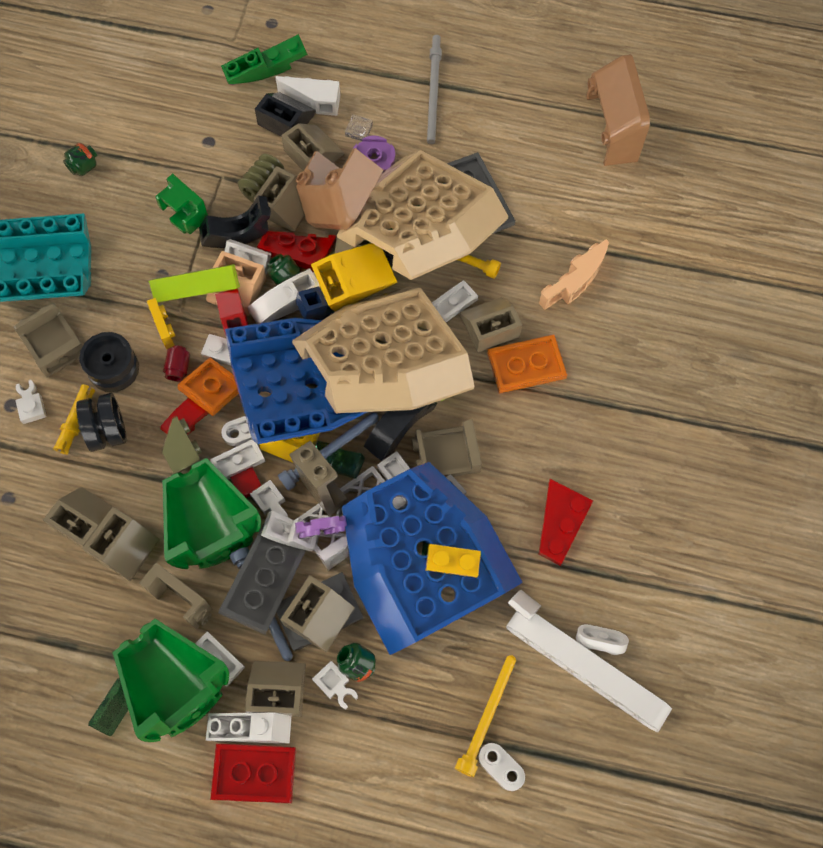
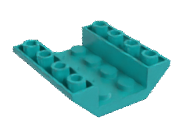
(44, 257)

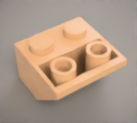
(250, 277)

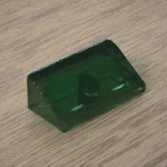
(110, 711)

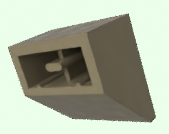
(305, 139)
(283, 199)
(491, 324)
(77, 515)
(121, 544)
(317, 613)
(276, 688)

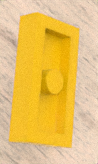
(159, 314)
(453, 560)

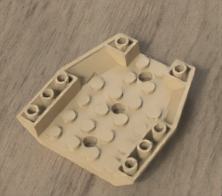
(442, 229)
(392, 376)

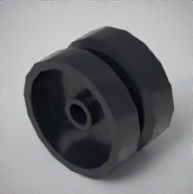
(109, 361)
(101, 422)

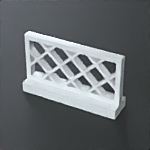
(338, 549)

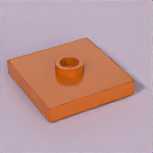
(210, 386)

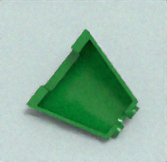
(205, 517)
(167, 681)

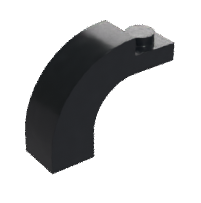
(241, 228)
(392, 428)

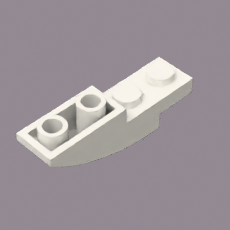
(282, 298)

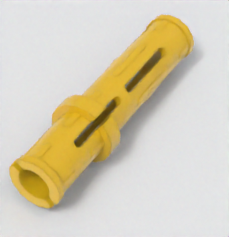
(70, 427)

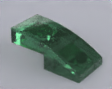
(343, 461)

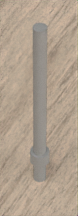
(435, 56)

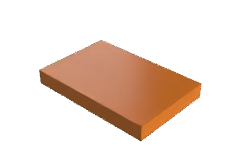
(526, 363)

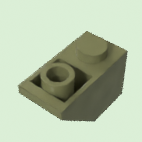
(178, 448)

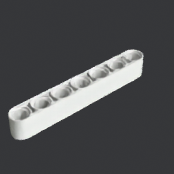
(591, 670)

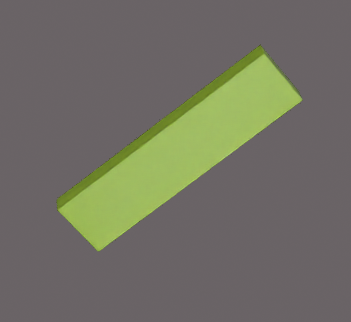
(194, 283)

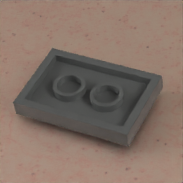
(340, 586)

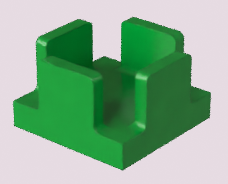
(186, 203)

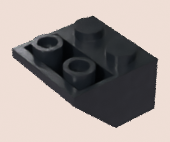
(280, 113)

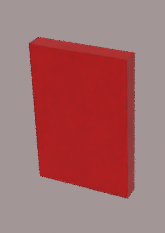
(253, 773)

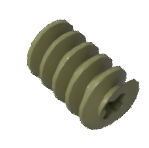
(257, 175)

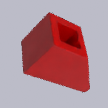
(231, 309)

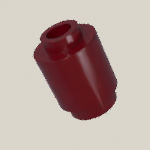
(176, 363)

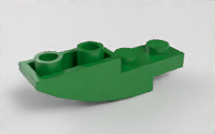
(262, 65)

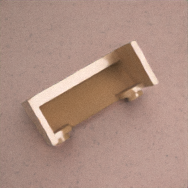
(623, 109)
(336, 195)

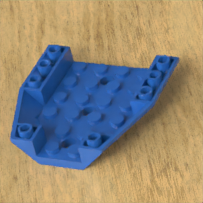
(269, 362)
(392, 574)

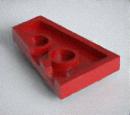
(562, 520)

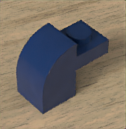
(313, 304)

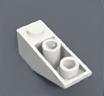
(317, 94)
(249, 727)

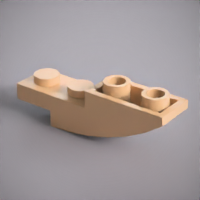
(580, 275)

